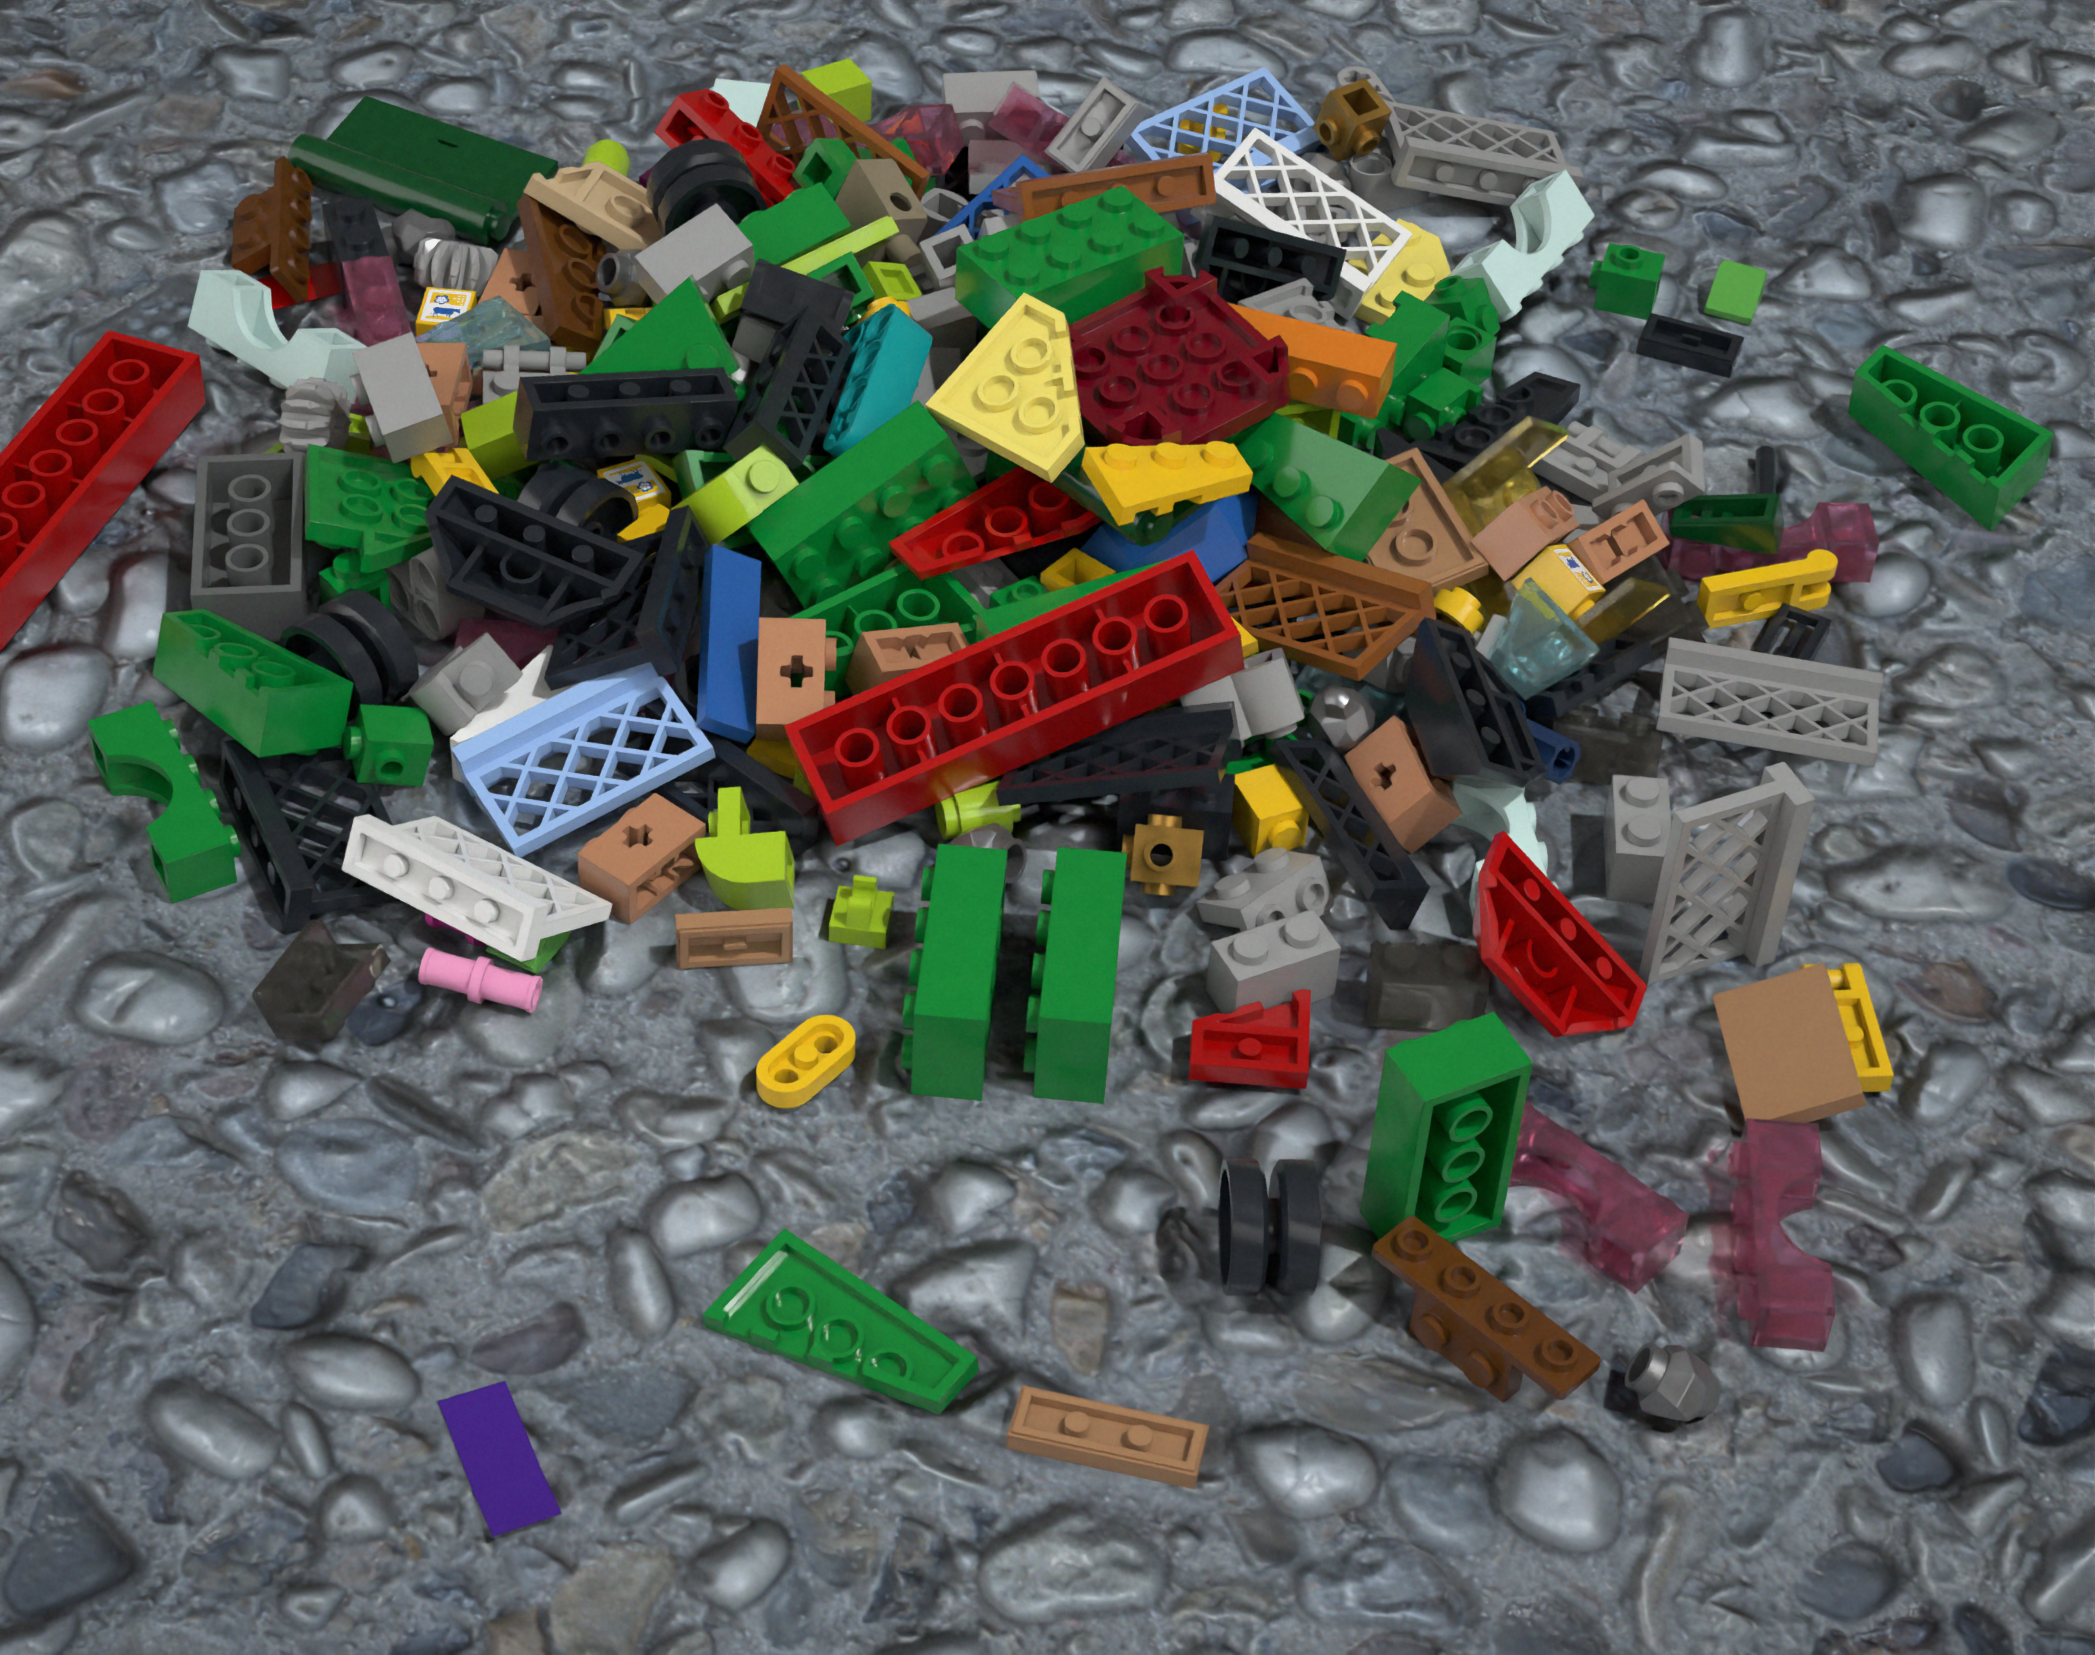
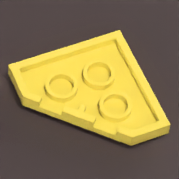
(1413, 271)
(1018, 391)

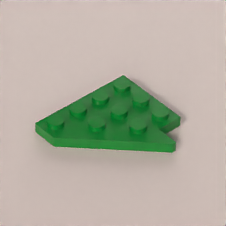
(369, 506)

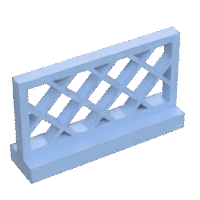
(1201, 111)
(564, 727)

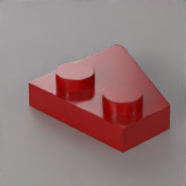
(1254, 1045)

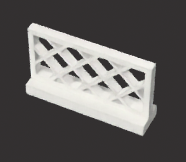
(1251, 210)
(469, 883)

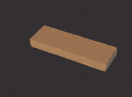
(1107, 1437)

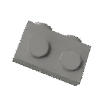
(1660, 478)
(1268, 891)

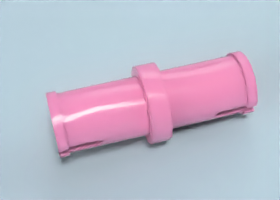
(480, 980)

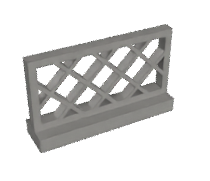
(1460, 168)
(1785, 686)
(1760, 878)

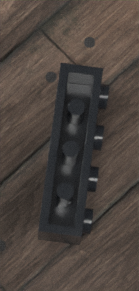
(623, 413)

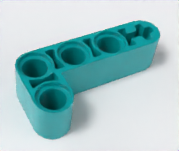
(881, 375)

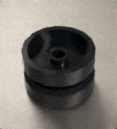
(698, 177)
(580, 499)
(359, 642)
(1275, 1227)

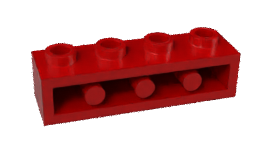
(708, 116)

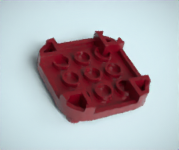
(1174, 366)

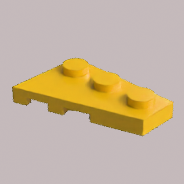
(1160, 475)

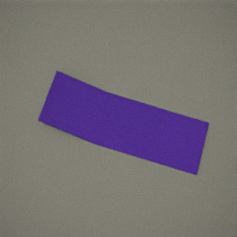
(498, 1458)

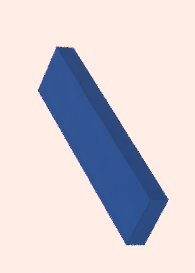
(729, 644)

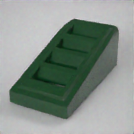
(1732, 521)

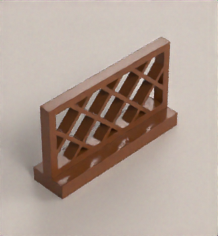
(847, 126)
(1159, 183)
(1322, 584)

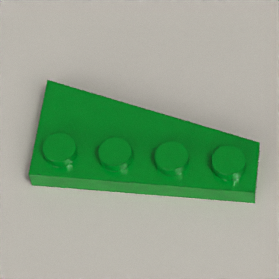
(833, 1321)

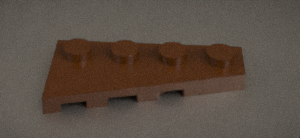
(564, 274)

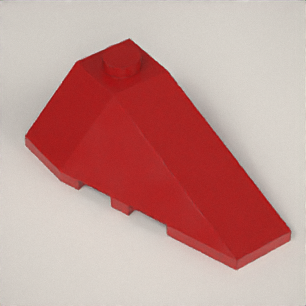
(990, 523)

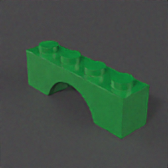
(187, 842)

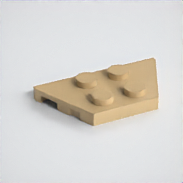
(600, 204)

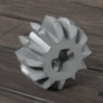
(453, 265)
(315, 415)

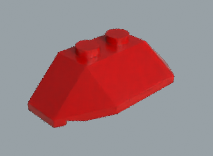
(1549, 949)

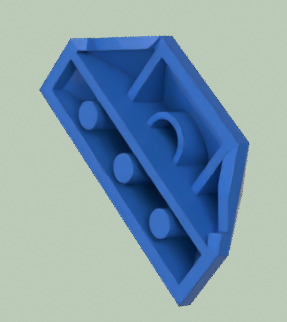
(1214, 531)

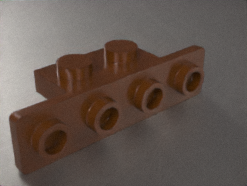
(276, 230)
(1479, 1319)

